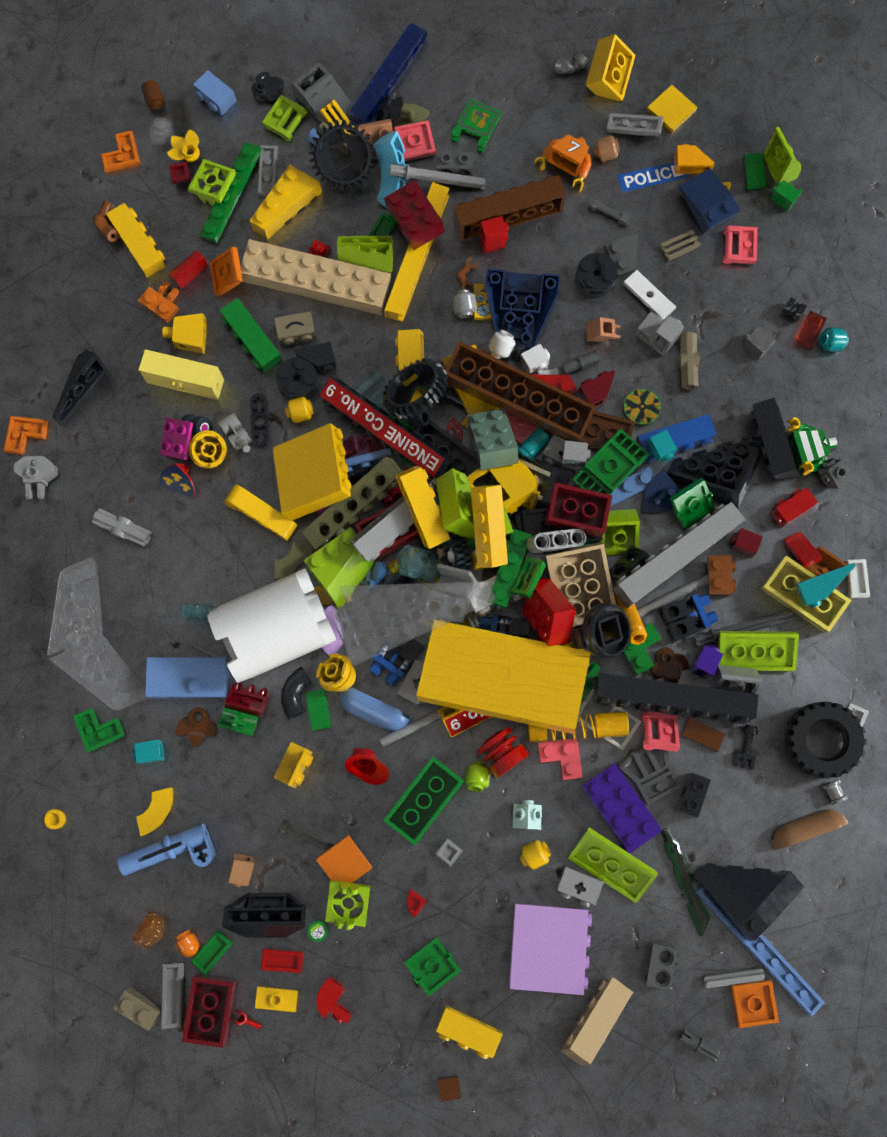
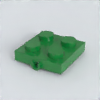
(692, 503)
(432, 966)

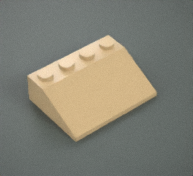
(582, 577)

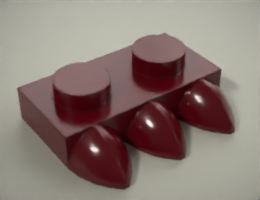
(247, 700)

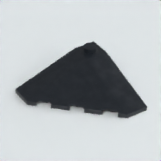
(724, 469)
(749, 896)

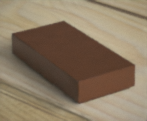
(703, 734)

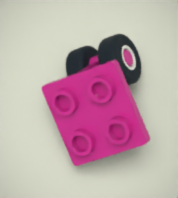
(178, 434)

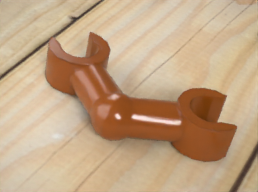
(461, 274)

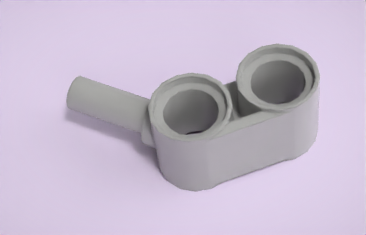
(236, 434)

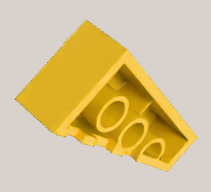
(283, 202)

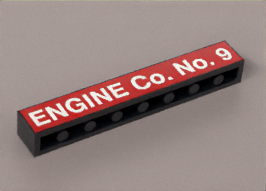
(385, 427)

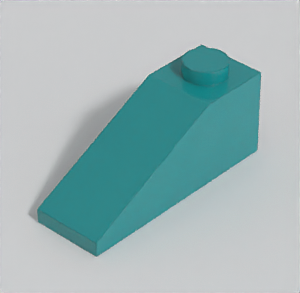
(820, 587)

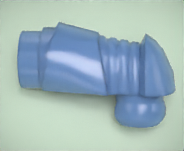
(378, 574)

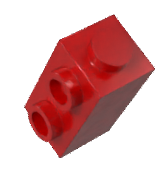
(794, 507)

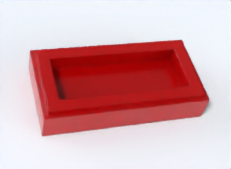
(802, 549)
(282, 960)

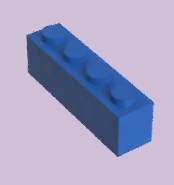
(684, 434)

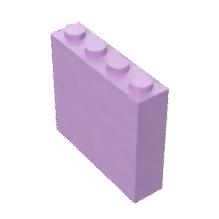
(549, 949)

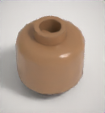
(606, 148)

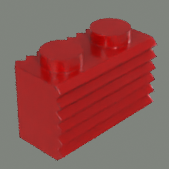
(493, 234)

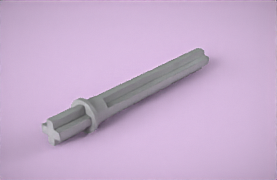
(436, 176)

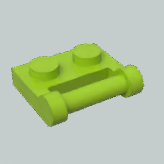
(280, 114)

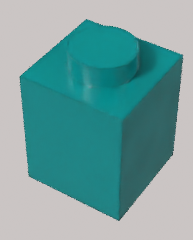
(662, 446)
(148, 752)

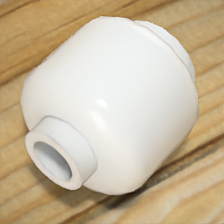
(501, 344)

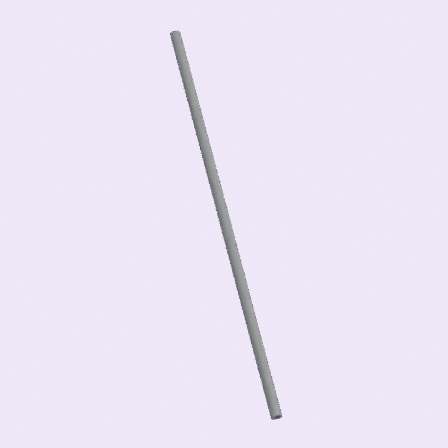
(643, 611)

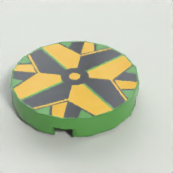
(642, 407)

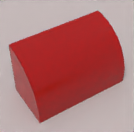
(188, 269)

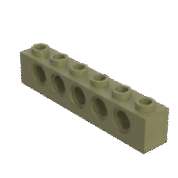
(316, 530)

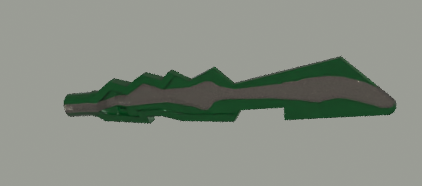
(685, 880)

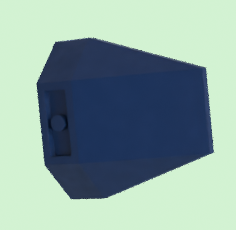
(521, 303)

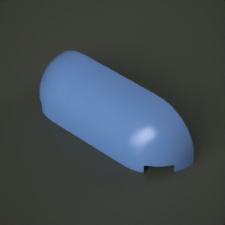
(373, 710)

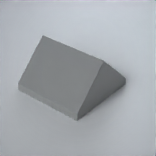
(737, 679)

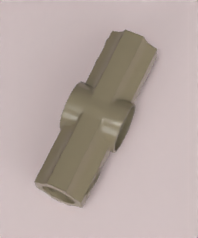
(688, 360)

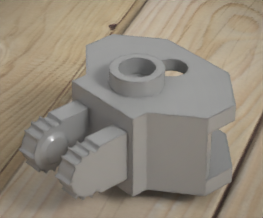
(35, 473)

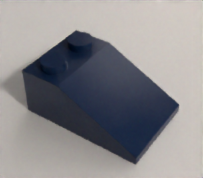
(709, 200)

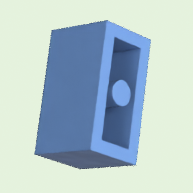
(214, 93)

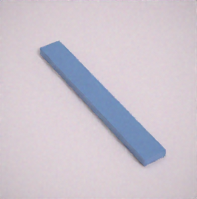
(773, 962)

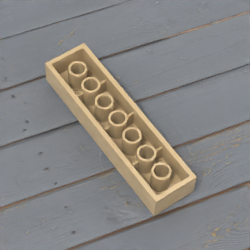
(315, 277)

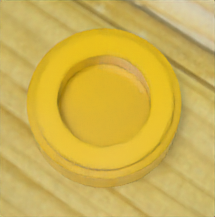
(54, 819)

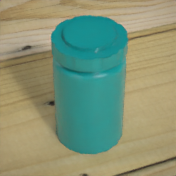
(534, 443)

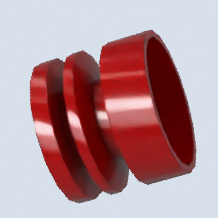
(502, 752)

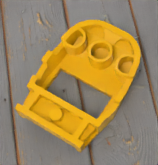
(516, 482)

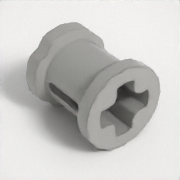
(835, 792)

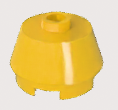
(207, 449)
(336, 673)

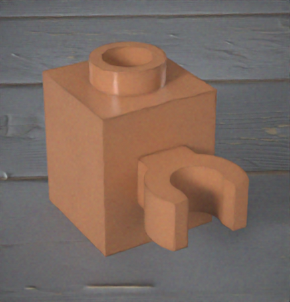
(601, 329)

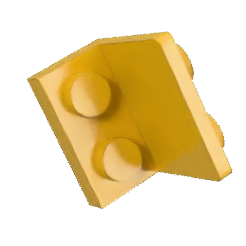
(293, 765)

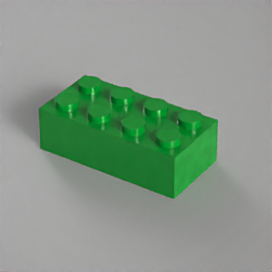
(423, 800)

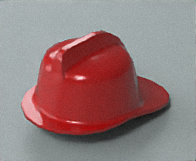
(366, 767)

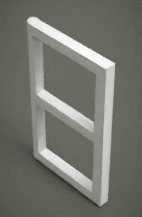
(637, 722)

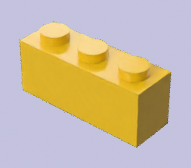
(468, 1032)

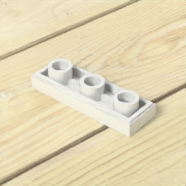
(642, 287)

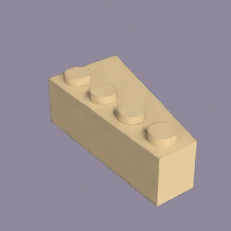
(596, 1022)

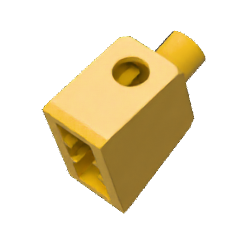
(188, 332)

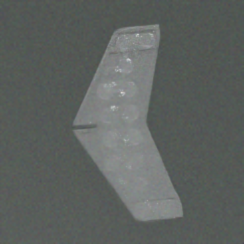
(87, 652)

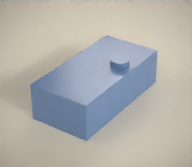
(187, 678)

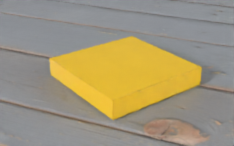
(672, 107)

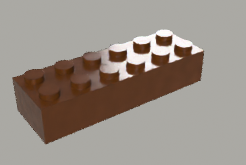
(515, 206)

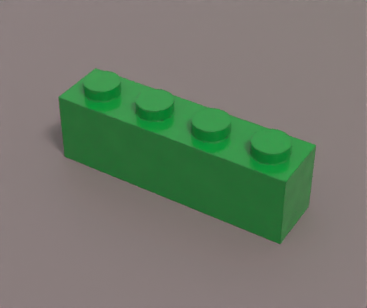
(250, 334)

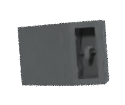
(317, 89)

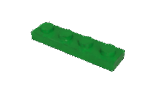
(508, 573)

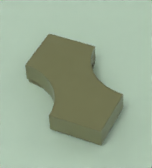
(293, 560)

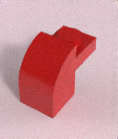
(327, 1001)

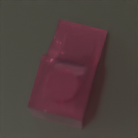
(360, 445)

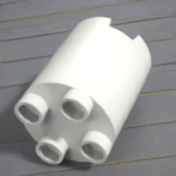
(271, 625)

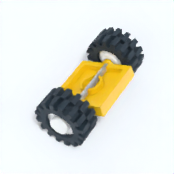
(460, 556)

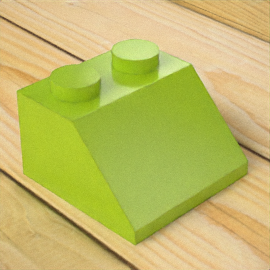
(621, 531)

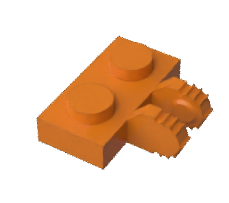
(158, 303)

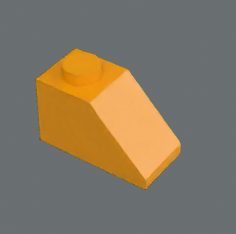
(691, 160)

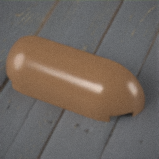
(807, 827)

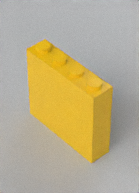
(311, 472)

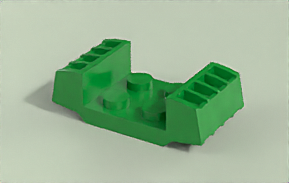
(611, 464)

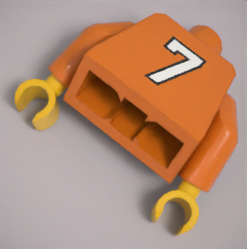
(569, 155)

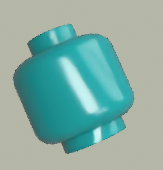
(833, 339)

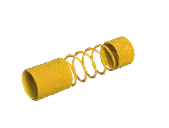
(605, 724)

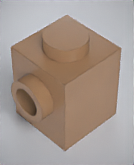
(240, 870)

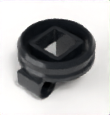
(606, 619)

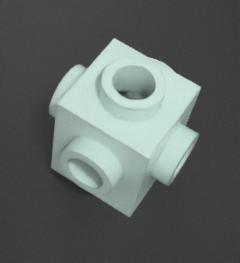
(527, 815)

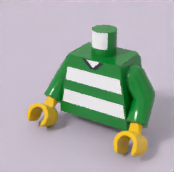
(809, 446)

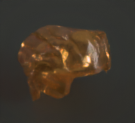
(149, 931)

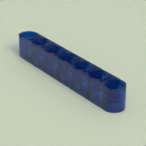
(388, 74)

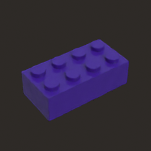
(621, 808)

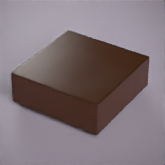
(449, 1088)

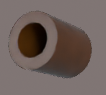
(152, 95)

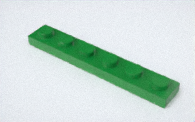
(222, 211)

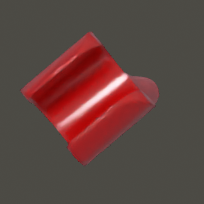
(244, 1020)

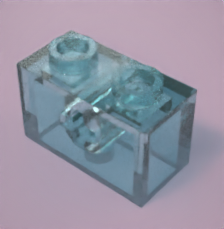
(418, 563)

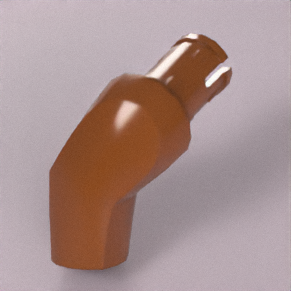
(102, 223)

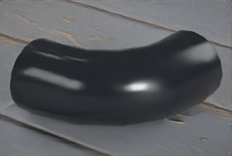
(291, 693)

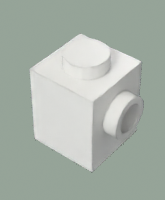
(535, 359)

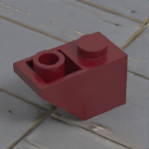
(596, 390)

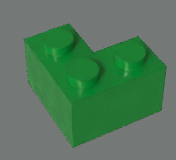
(636, 655)

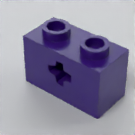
(705, 661)

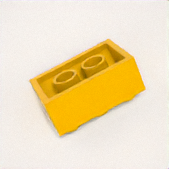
(610, 68)

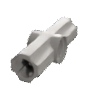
(121, 527)

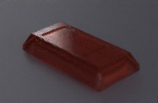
(811, 330)

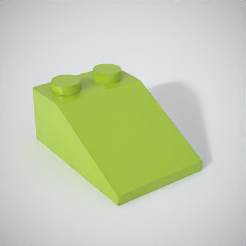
(780, 158)

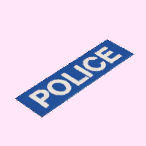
(649, 177)

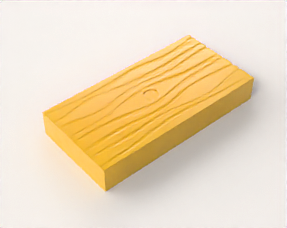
(504, 676)

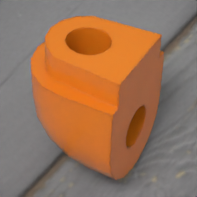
(187, 944)

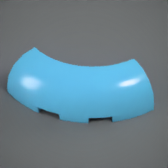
(389, 151)

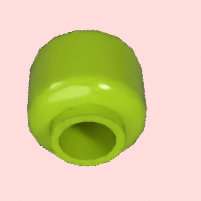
(477, 776)

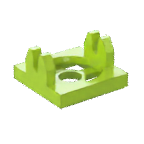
(218, 170)
(349, 889)

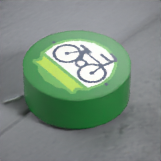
(317, 931)

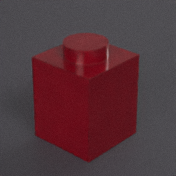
(745, 542)

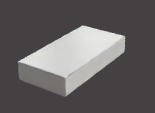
(858, 579)

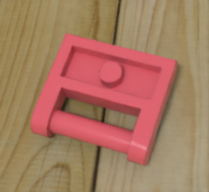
(745, 245)
(666, 731)

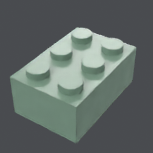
(492, 439)

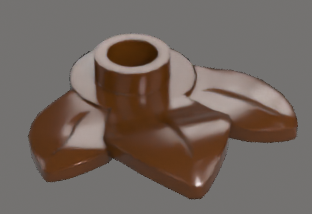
(670, 668)
(196, 729)

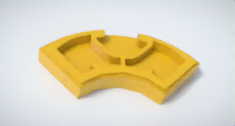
(157, 811)

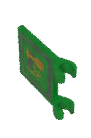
(478, 121)

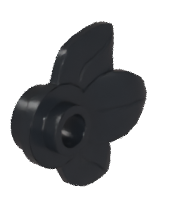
(267, 87)
(389, 109)

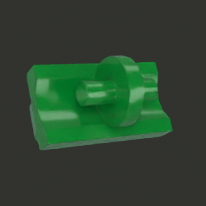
(238, 721)

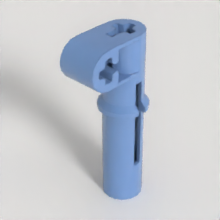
(189, 838)

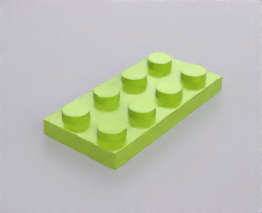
(759, 650)
(612, 865)

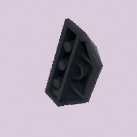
(265, 915)

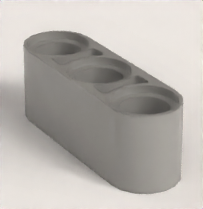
(563, 536)

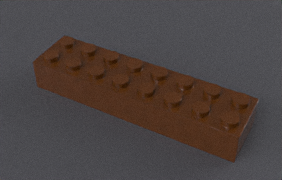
(518, 393)

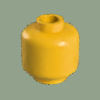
(299, 409)
(535, 854)

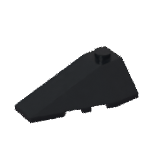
(82, 377)

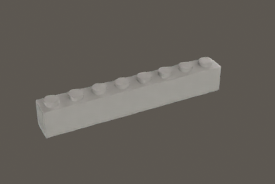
(678, 555)

